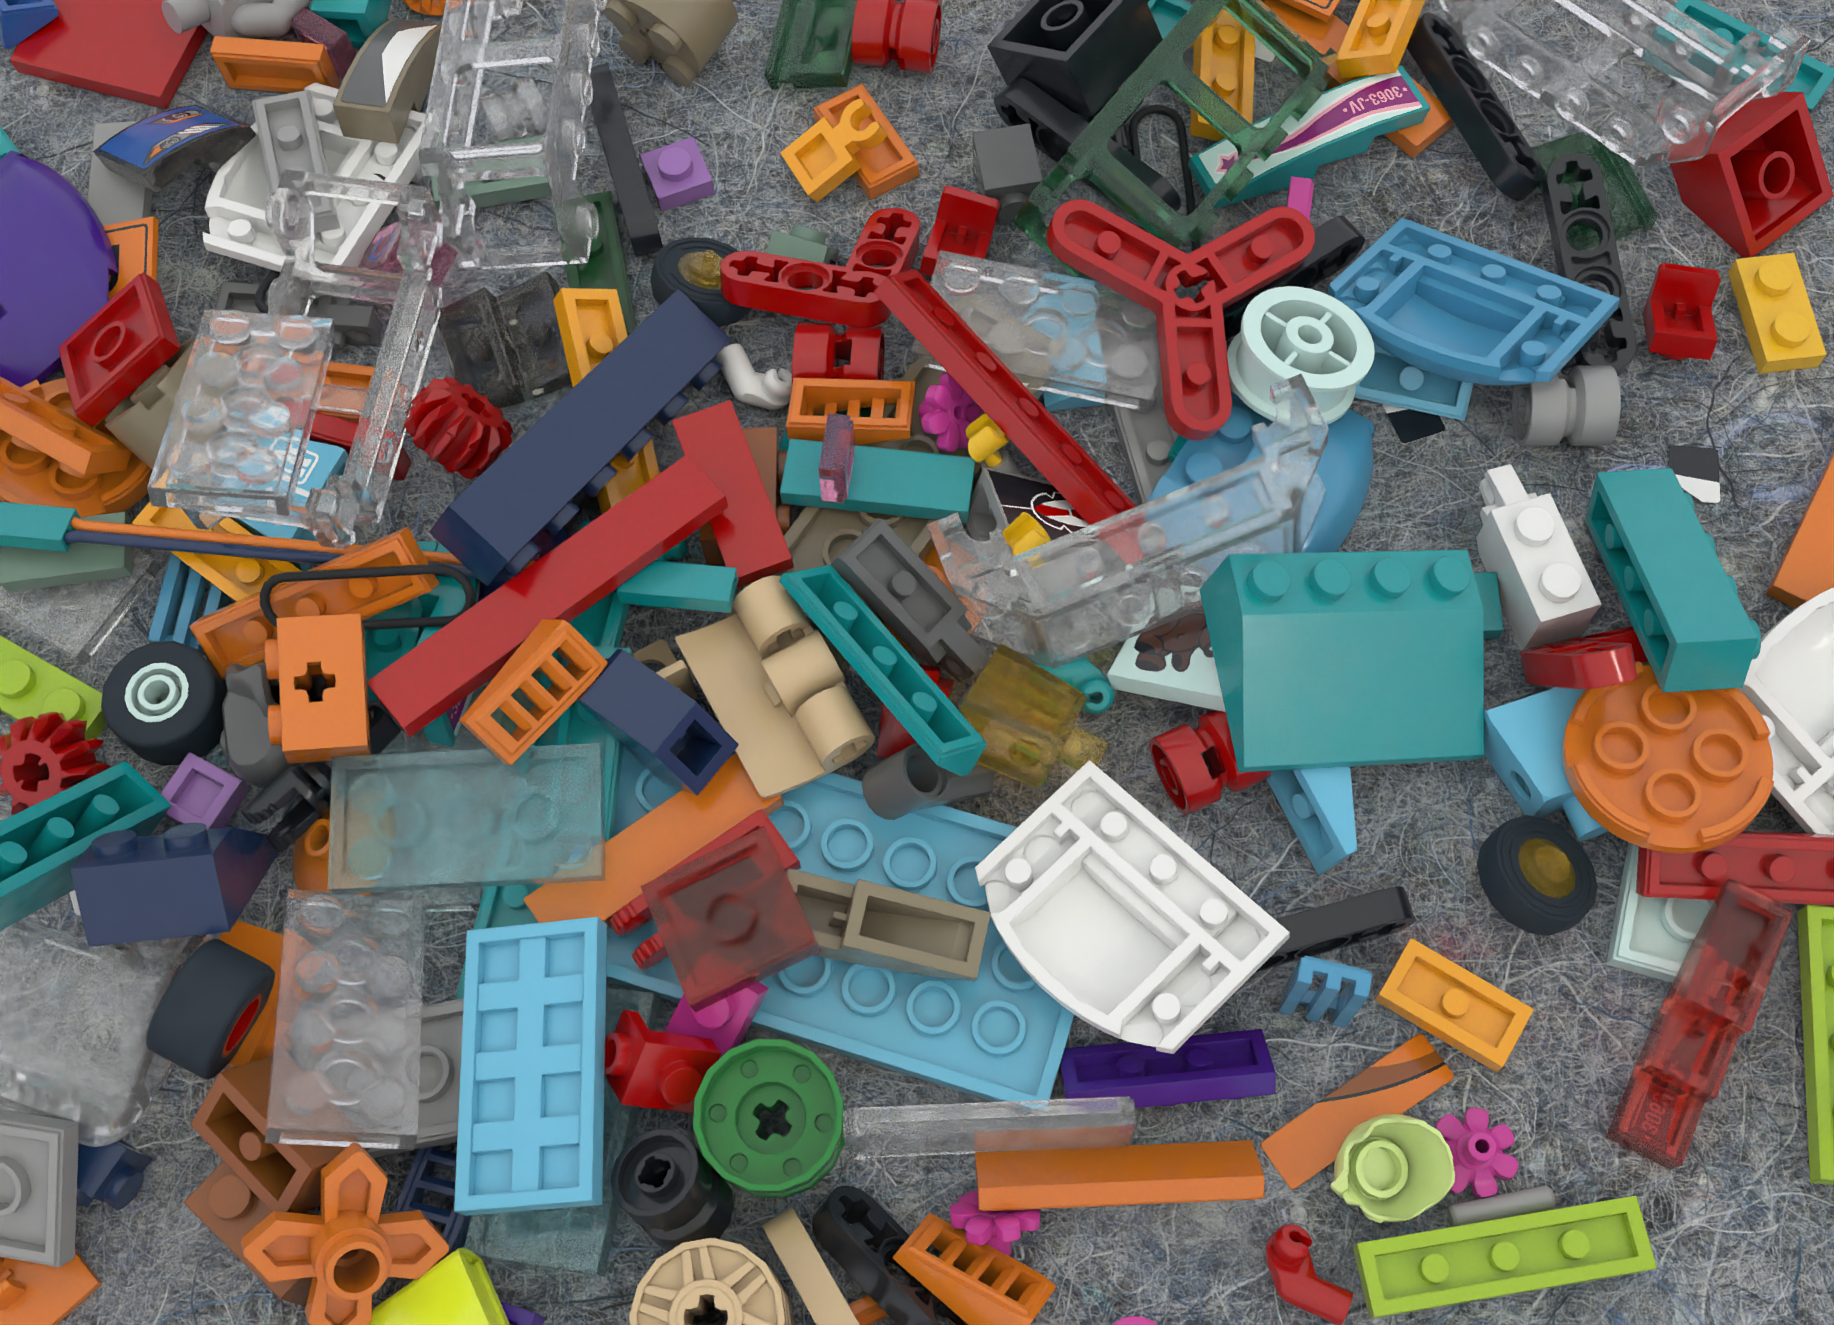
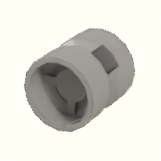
(1573, 406)

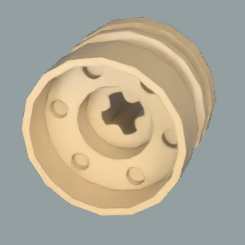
(709, 1271)

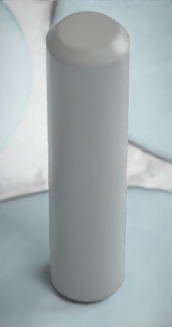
(1502, 1206)

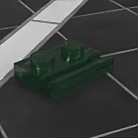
(812, 44)
(1625, 196)

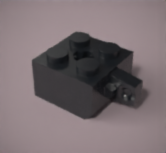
(1076, 48)

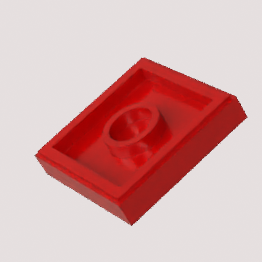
(118, 349)

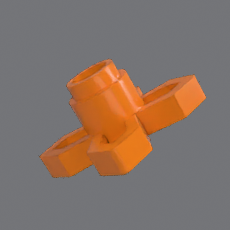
(348, 1245)

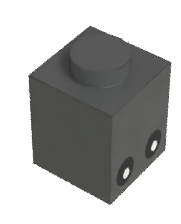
(1006, 167)

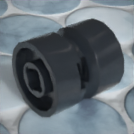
(671, 1189)

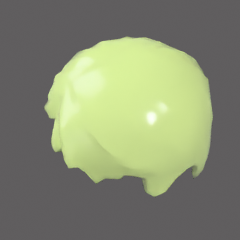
(1393, 1168)

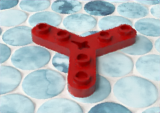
(1187, 330)

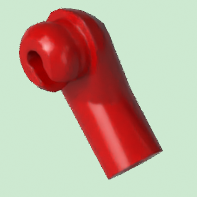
(1297, 1279)

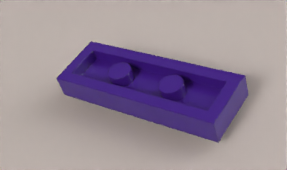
(1201, 1070)

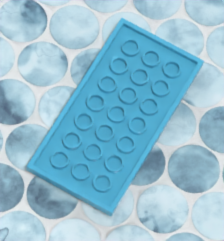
(978, 1037)

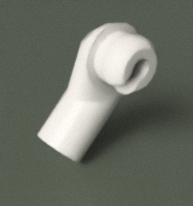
(751, 387)

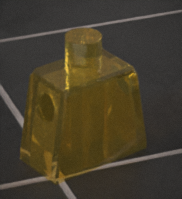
(1028, 719)

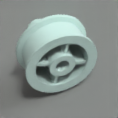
(1294, 334)

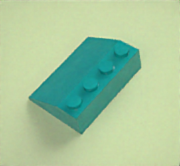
(1348, 657)

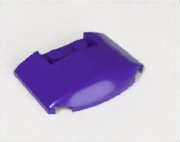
(50, 267)

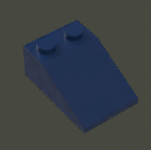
(168, 882)

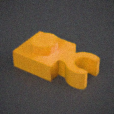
(825, 152)

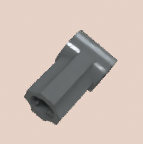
(915, 782)

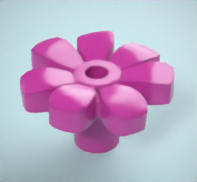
(948, 413)
(1478, 1152)
(991, 1227)

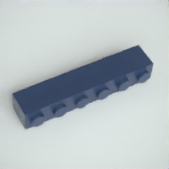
(579, 438)

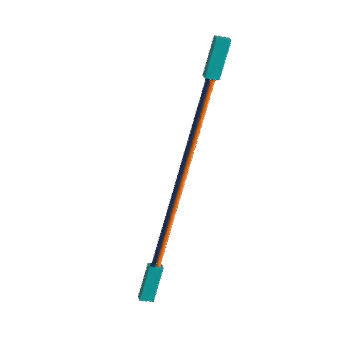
(58, 527)

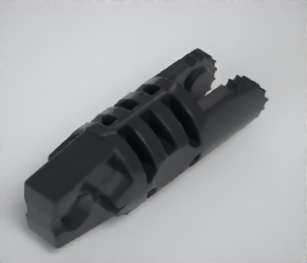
(312, 784)

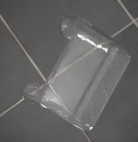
(80, 1026)

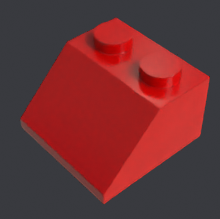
(1758, 174)

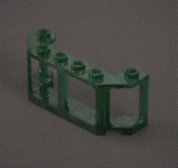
(1165, 66)

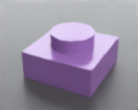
(677, 174)
(203, 793)

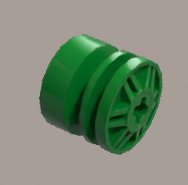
(761, 1078)

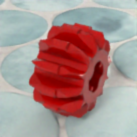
(458, 427)
(45, 758)

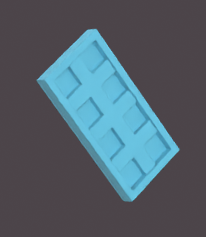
(532, 1068)

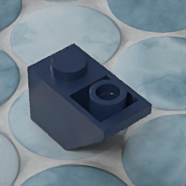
(658, 723)

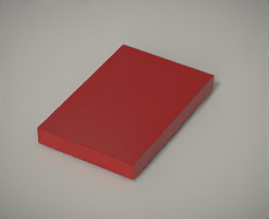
(111, 50)

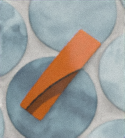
(1384, 1088)

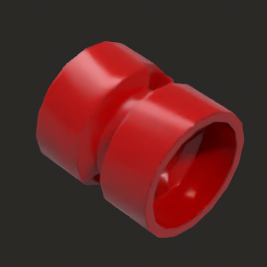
(897, 32)
(820, 347)
(1184, 771)

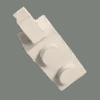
(1535, 562)

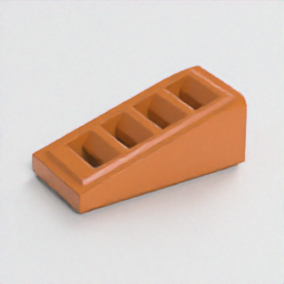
(831, 396)
(567, 685)
(991, 1283)

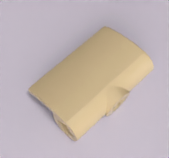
(776, 690)

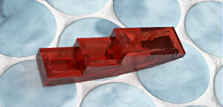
(1700, 1023)

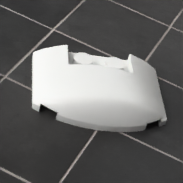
(242, 190)
(1795, 696)
(1122, 915)

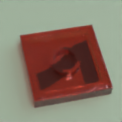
(730, 919)

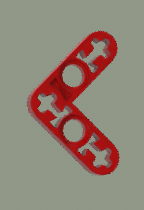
(838, 292)
(1585, 661)

